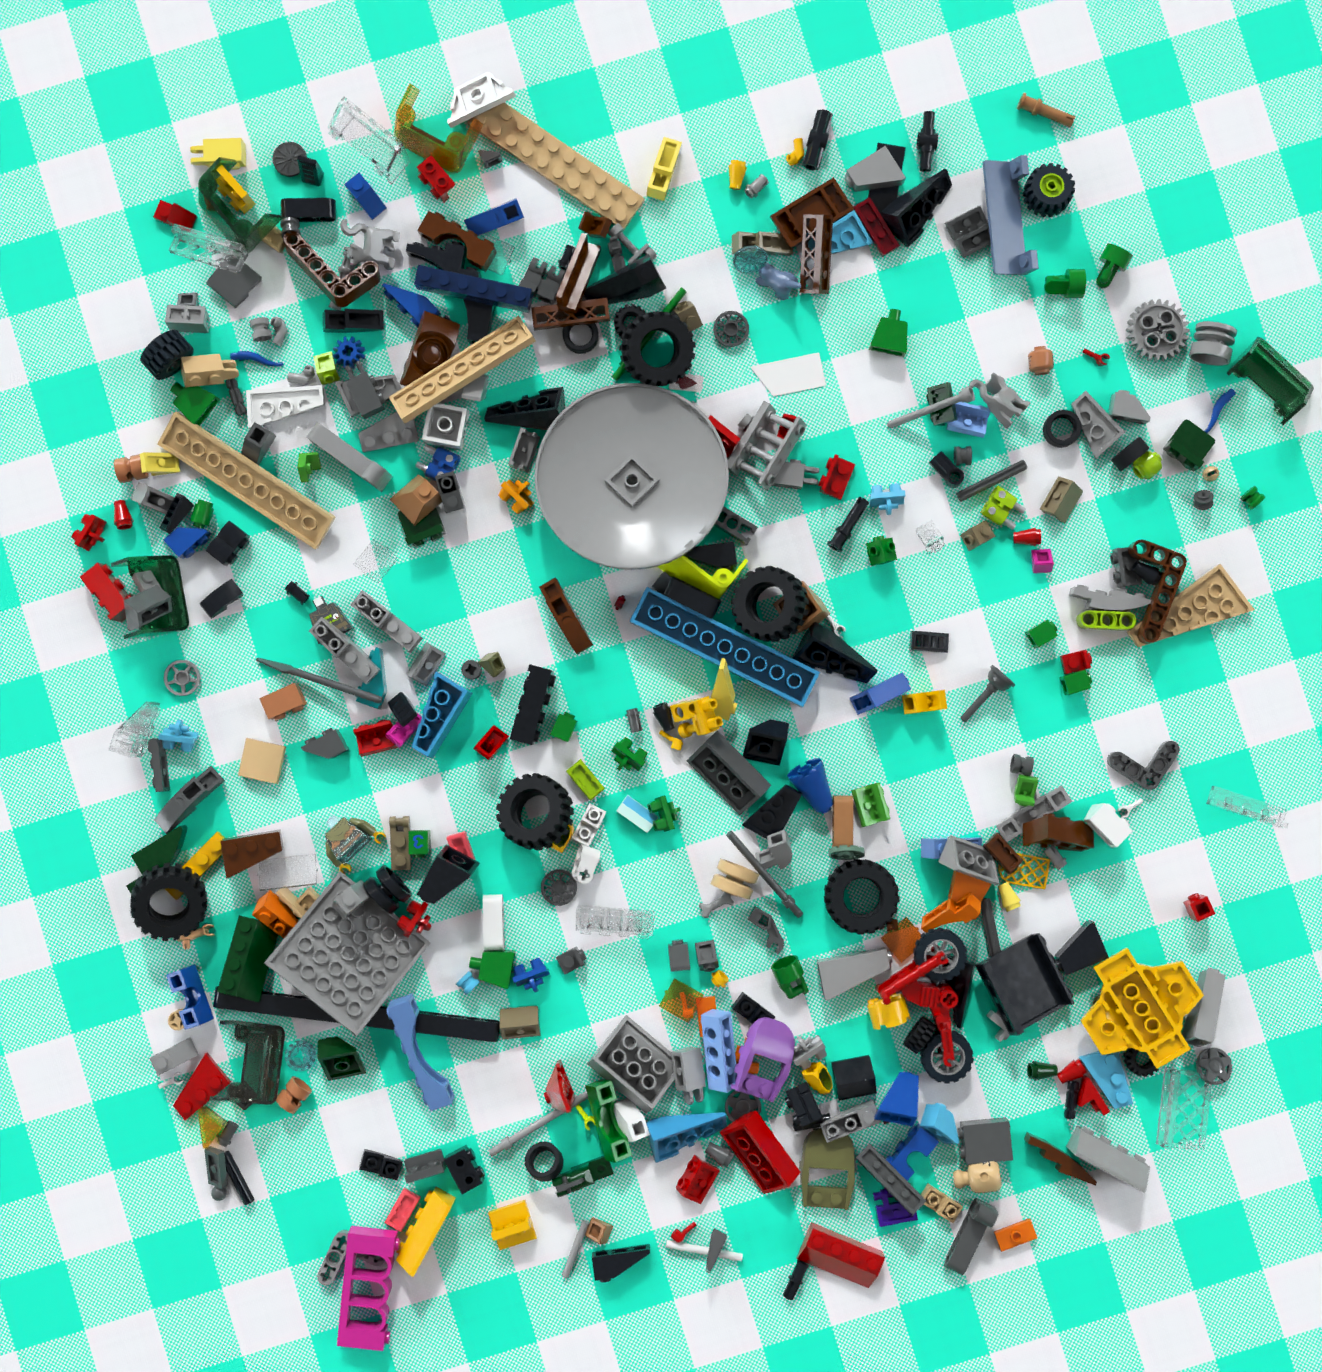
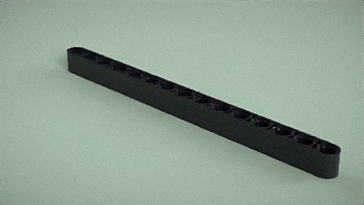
(304, 1008)

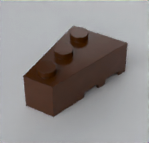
(1058, 832)

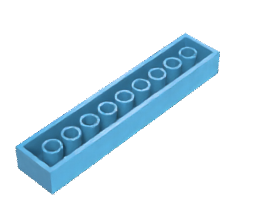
(717, 641)

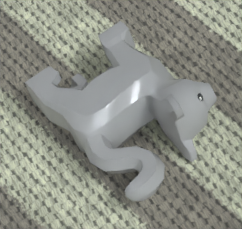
(374, 243)
(1004, 402)

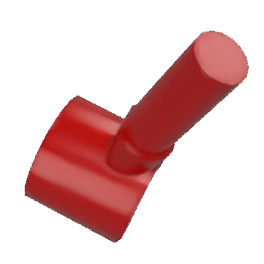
(1097, 357)
(678, 1236)

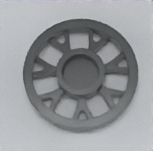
(731, 328)
(558, 887)

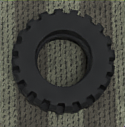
(682, 343)
(747, 597)
(512, 805)
(887, 896)
(168, 925)

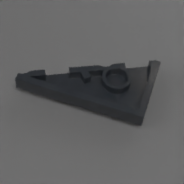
(961, 986)

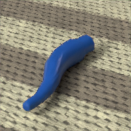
(247, 355)
(1220, 403)

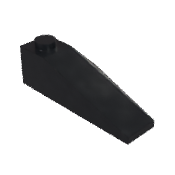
(911, 210)
(630, 283)
(531, 412)
(827, 651)

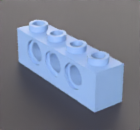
(719, 1049)

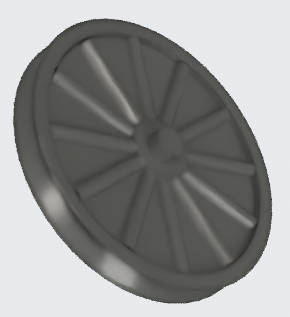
(286, 157)

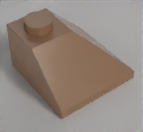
(417, 499)
(816, 609)

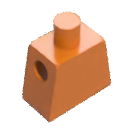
(963, 885)

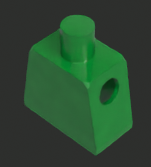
(890, 335)
(194, 402)
(495, 967)

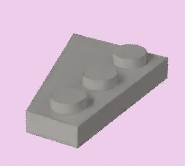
(386, 385)
(1096, 424)
(388, 433)

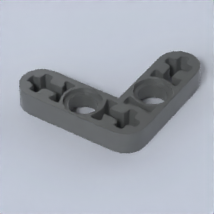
(1144, 772)

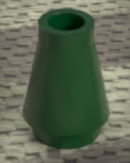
(1040, 1070)

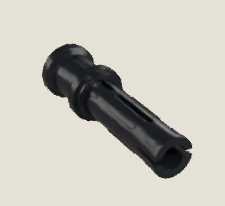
(844, 531)

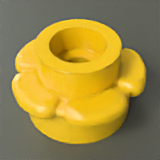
(719, 979)

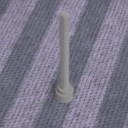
(965, 395)

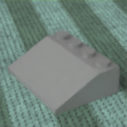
(635, 1064)

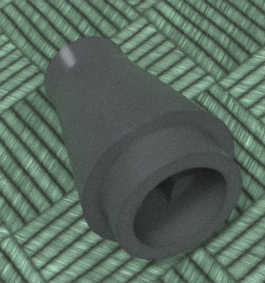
(720, 1154)

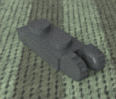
(159, 765)

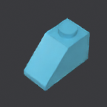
(940, 1123)

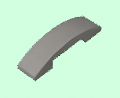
(1046, 804)

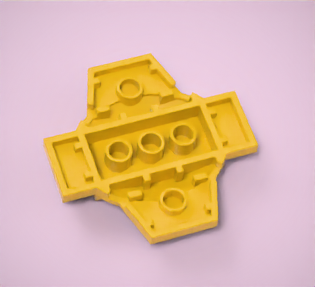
(1141, 1007)

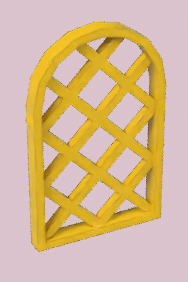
(1043, 886)

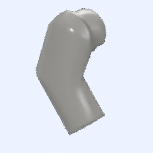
(280, 329)
(302, 378)

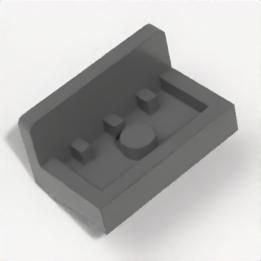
(1123, 563)

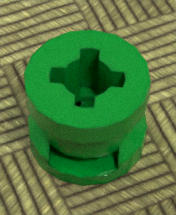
(1252, 497)

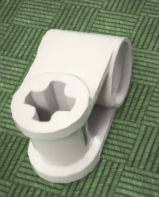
(585, 862)

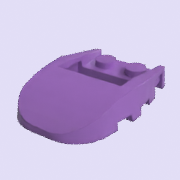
(771, 1040)

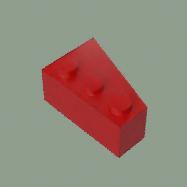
(107, 590)

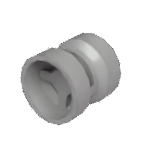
(260, 329)

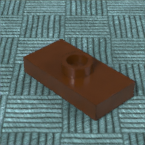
(1003, 853)

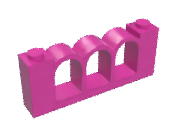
(363, 1333)

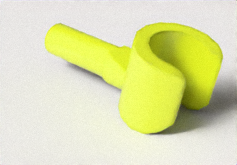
(586, 1118)

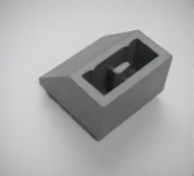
(146, 607)

